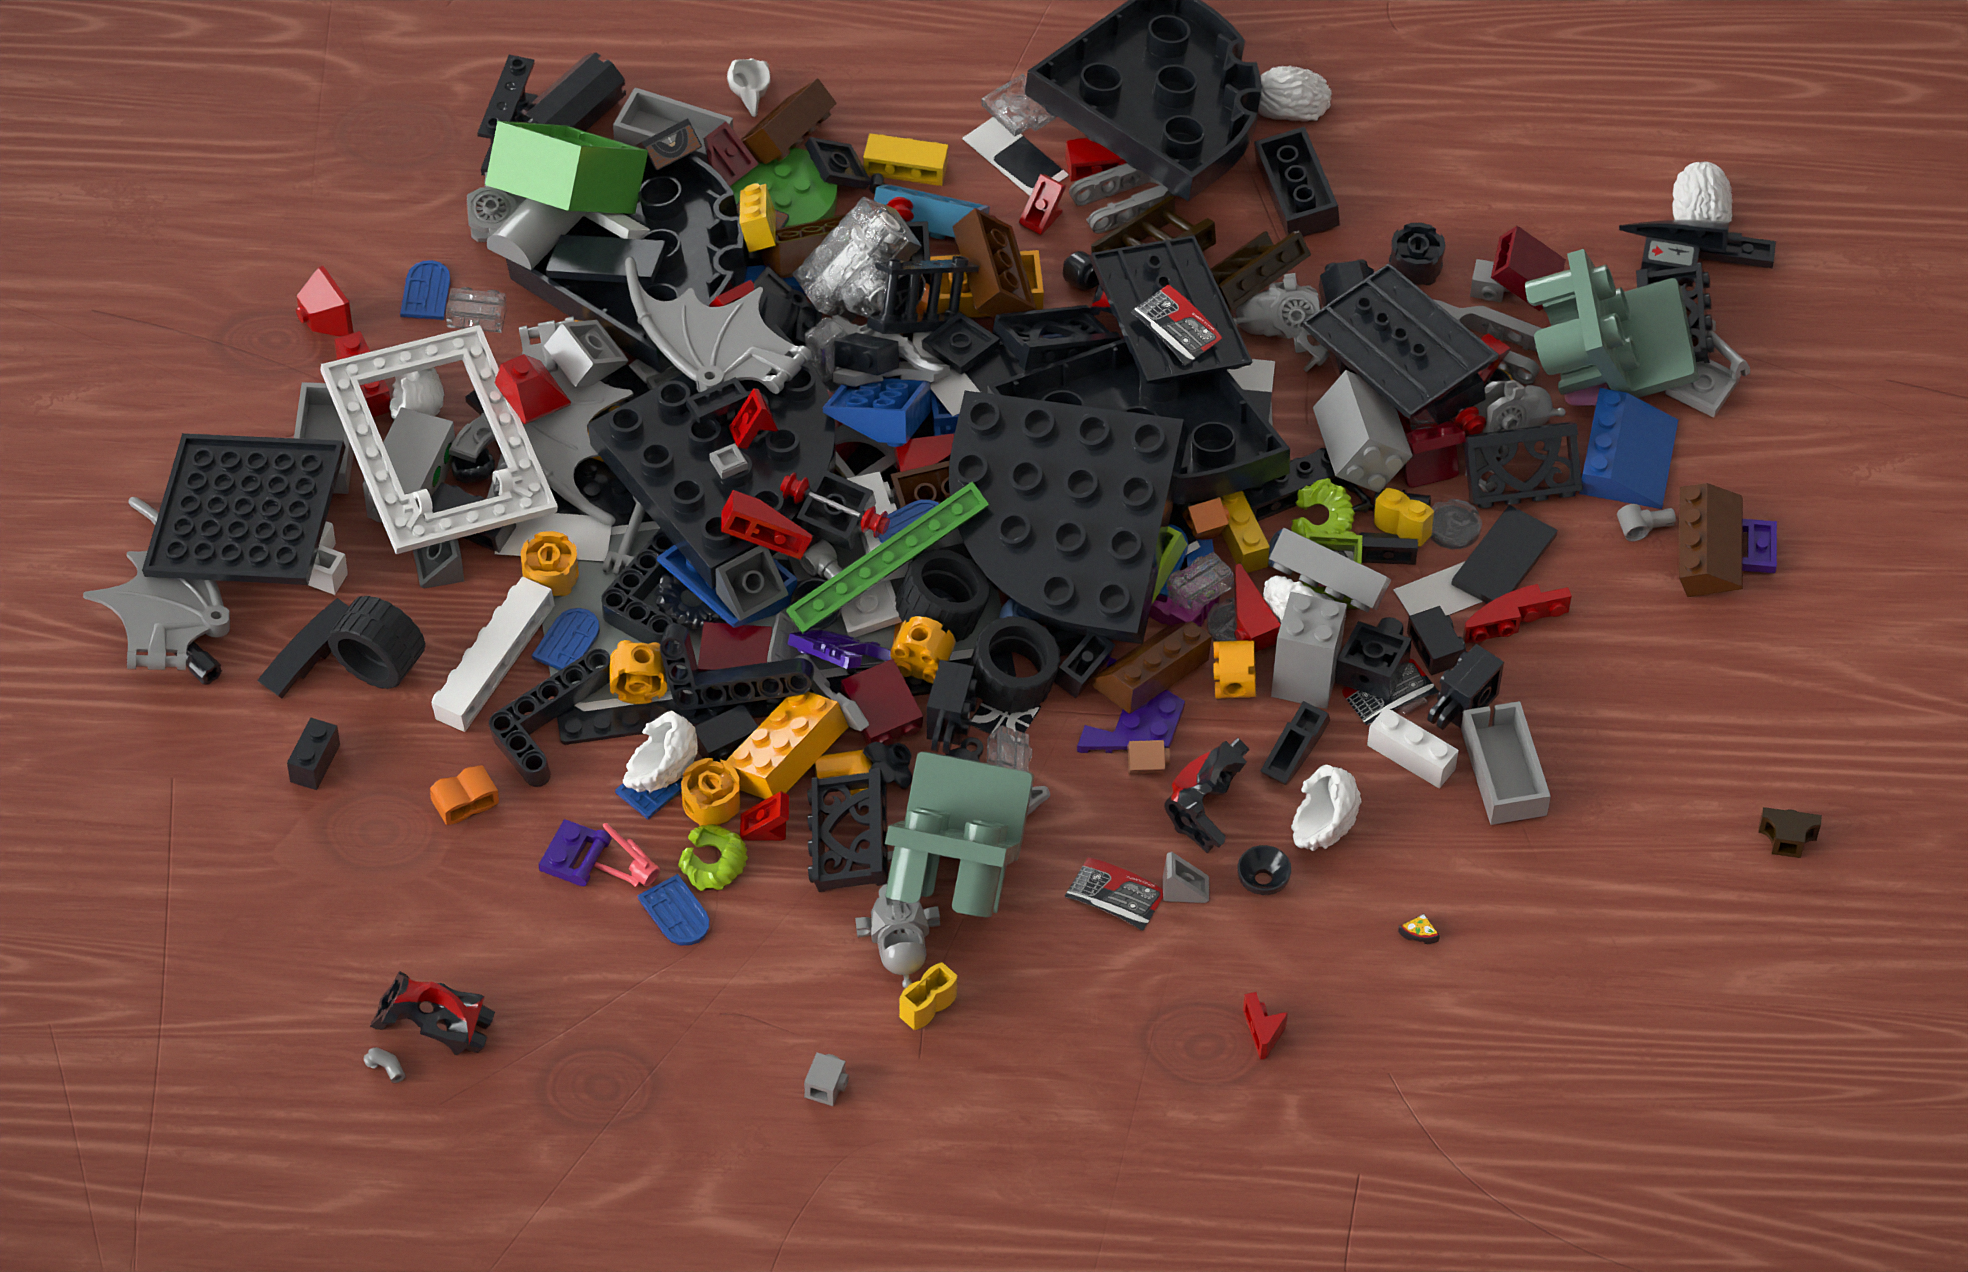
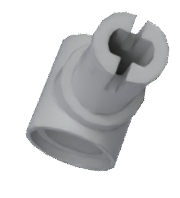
(1638, 522)
(821, 560)

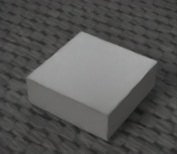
(728, 461)

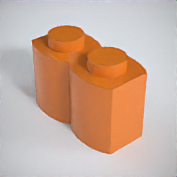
(464, 794)

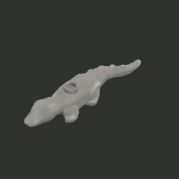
(906, 347)

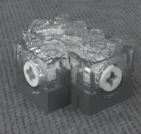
(842, 270)

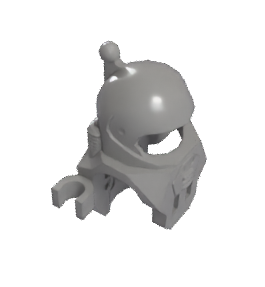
(494, 209)
(1279, 310)
(1515, 406)
(902, 951)

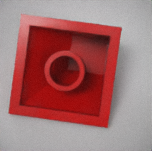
(324, 305)
(530, 388)

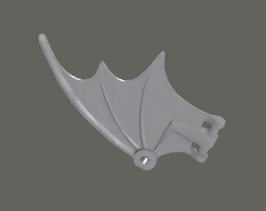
(716, 341)
(562, 436)
(163, 612)

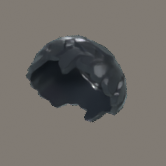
(471, 472)

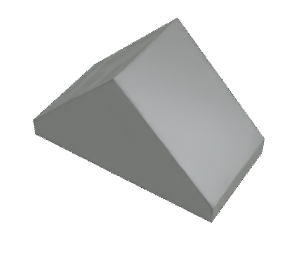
(1184, 881)

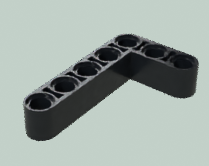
(643, 576)
(727, 678)
(544, 710)

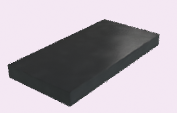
(604, 258)
(1504, 555)

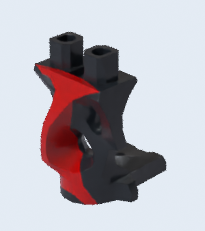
(1204, 776)
(452, 1008)

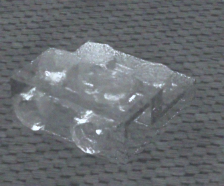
(1015, 109)

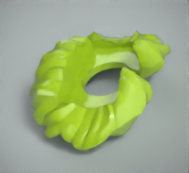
(1334, 499)
(722, 872)

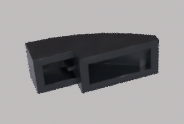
(1295, 743)

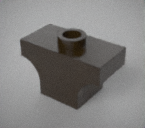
(1789, 830)

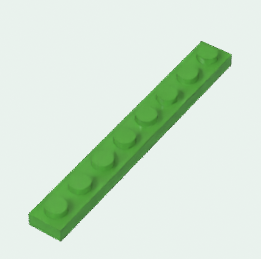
(887, 557)

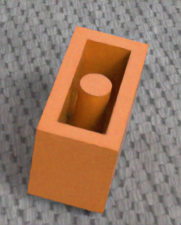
(1207, 519)

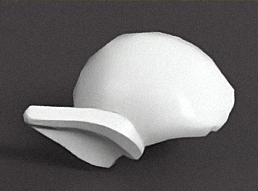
(749, 81)

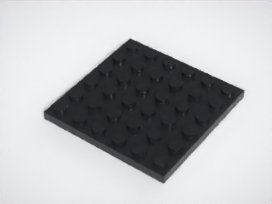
(244, 509)

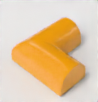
(843, 764)

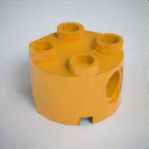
(551, 562)
(921, 647)
(1234, 669)
(637, 672)
(710, 792)

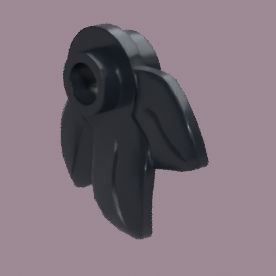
(892, 761)

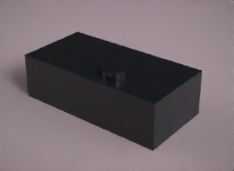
(1297, 182)

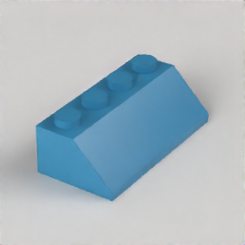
(938, 210)

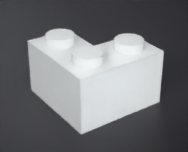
(330, 565)

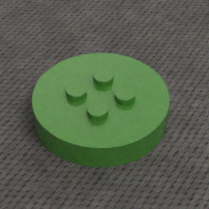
(793, 187)

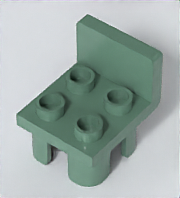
(1612, 336)
(960, 813)

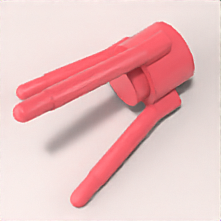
(642, 868)

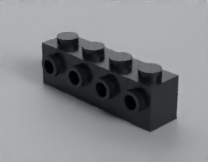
(1282, 492)

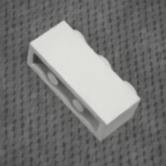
(1412, 747)

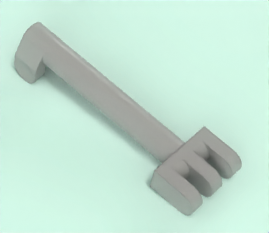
(1738, 364)
(622, 557)

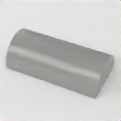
(532, 232)

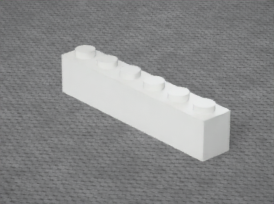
(492, 654)

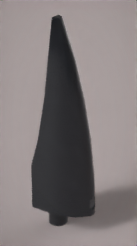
(1707, 233)

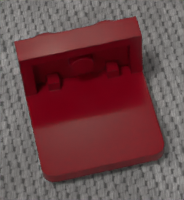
(1433, 454)

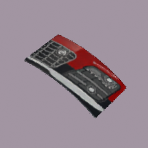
(1178, 324)
(1411, 682)
(1116, 892)

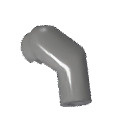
(387, 1060)

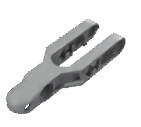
(1121, 179)
(1501, 326)

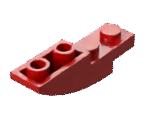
(1506, 612)

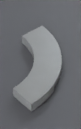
(905, 371)
(472, 439)
(851, 711)

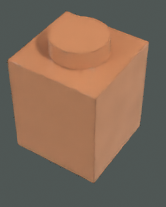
(1147, 757)

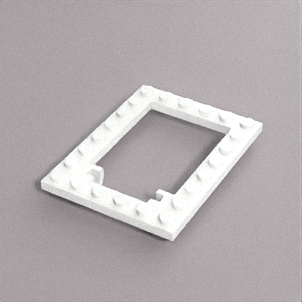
(523, 485)

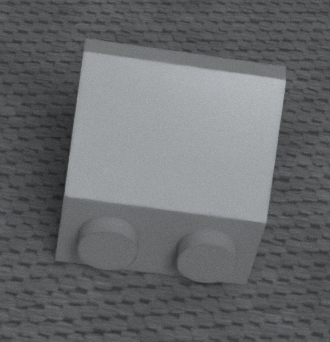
(584, 352)

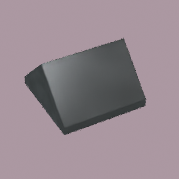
(439, 564)
(750, 583)

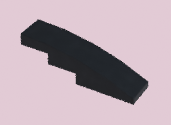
(303, 650)

